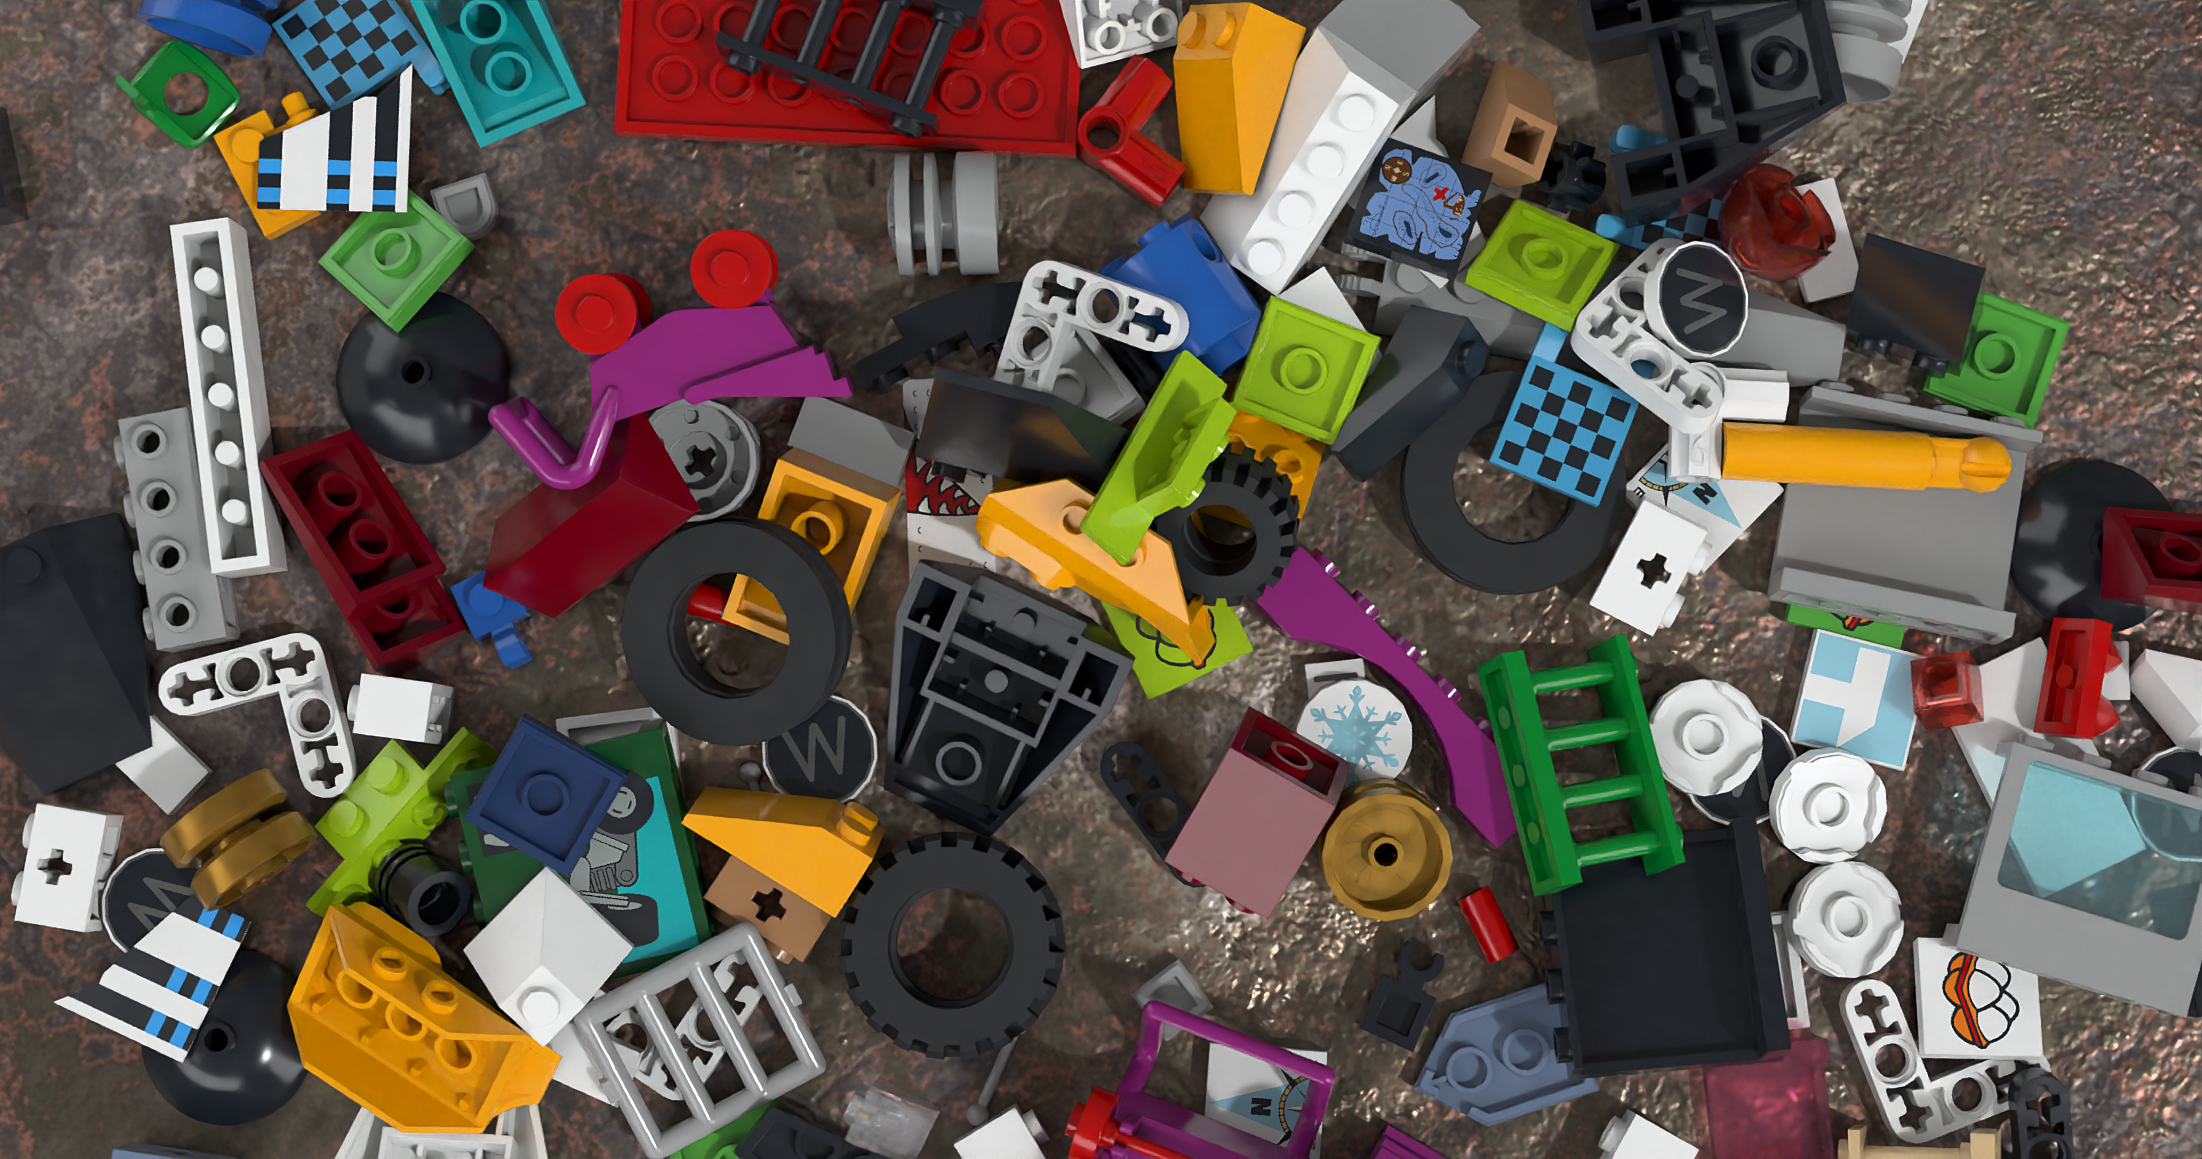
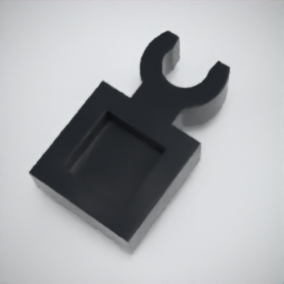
(1399, 1006)

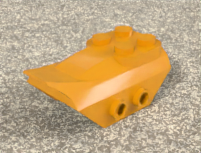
(1043, 533)
(404, 1034)

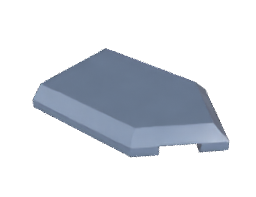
(1500, 1060)

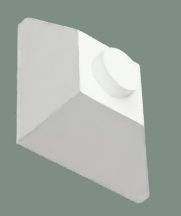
(546, 955)

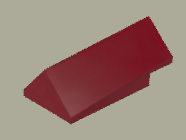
(574, 541)
(366, 550)
(2152, 559)

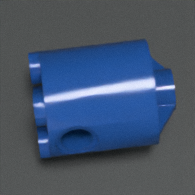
(1191, 270)

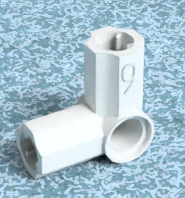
(1747, 397)

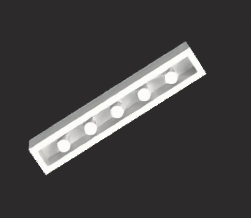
(227, 397)

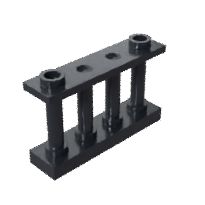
(904, 117)

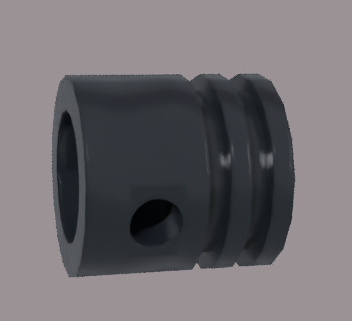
(422, 889)

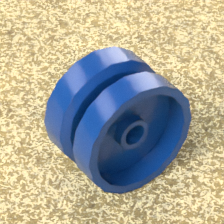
(213, 24)

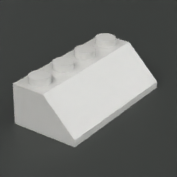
(1320, 149)

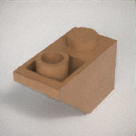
(1512, 128)

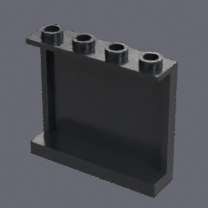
(1667, 962)

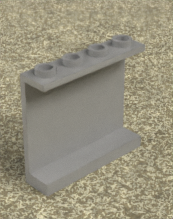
(1902, 554)

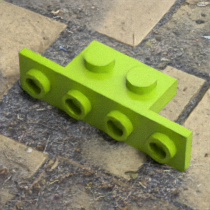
(1162, 458)
(386, 808)

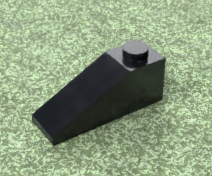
(1411, 388)

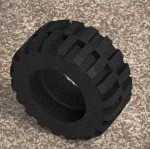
(872, 959)

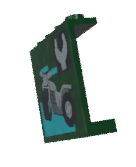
(634, 871)

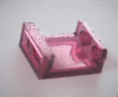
(1772, 1106)

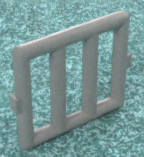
(642, 994)

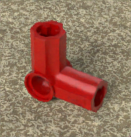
(1125, 110)

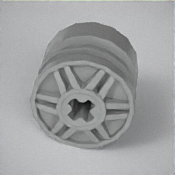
(1861, 38)
(945, 213)
(738, 448)

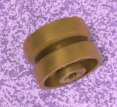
(238, 839)
(1418, 844)

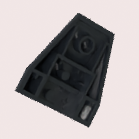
(72, 652)
(990, 692)

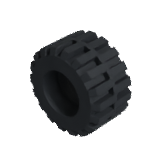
(1240, 568)

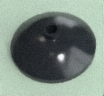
(443, 411)
(2057, 539)
(261, 1060)

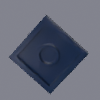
(546, 795)

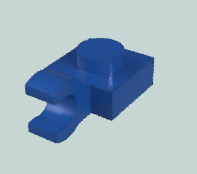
(493, 616)

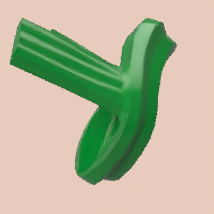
(149, 91)

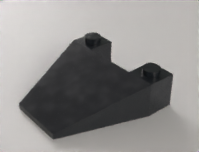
(1729, 85)
(1013, 434)

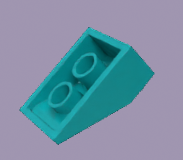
(501, 62)

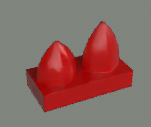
(2073, 680)

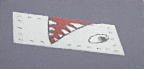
(939, 510)

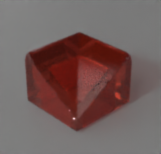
(1947, 690)

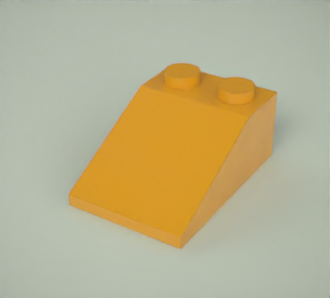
(1229, 91)
(834, 511)
(796, 840)

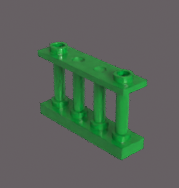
(1531, 781)

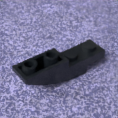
(938, 326)

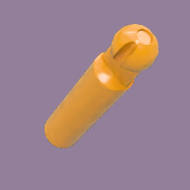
(1861, 458)

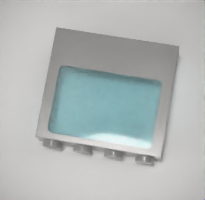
(2089, 878)

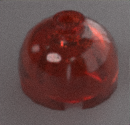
(1772, 226)

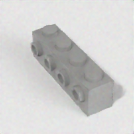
(165, 505)

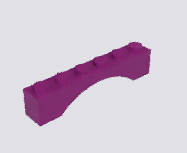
(1316, 609)

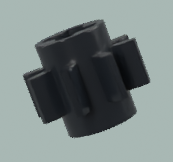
(1572, 177)

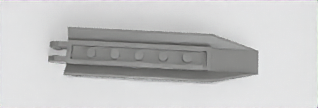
(1773, 338)

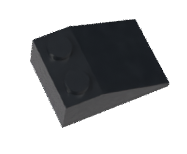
(1915, 306)

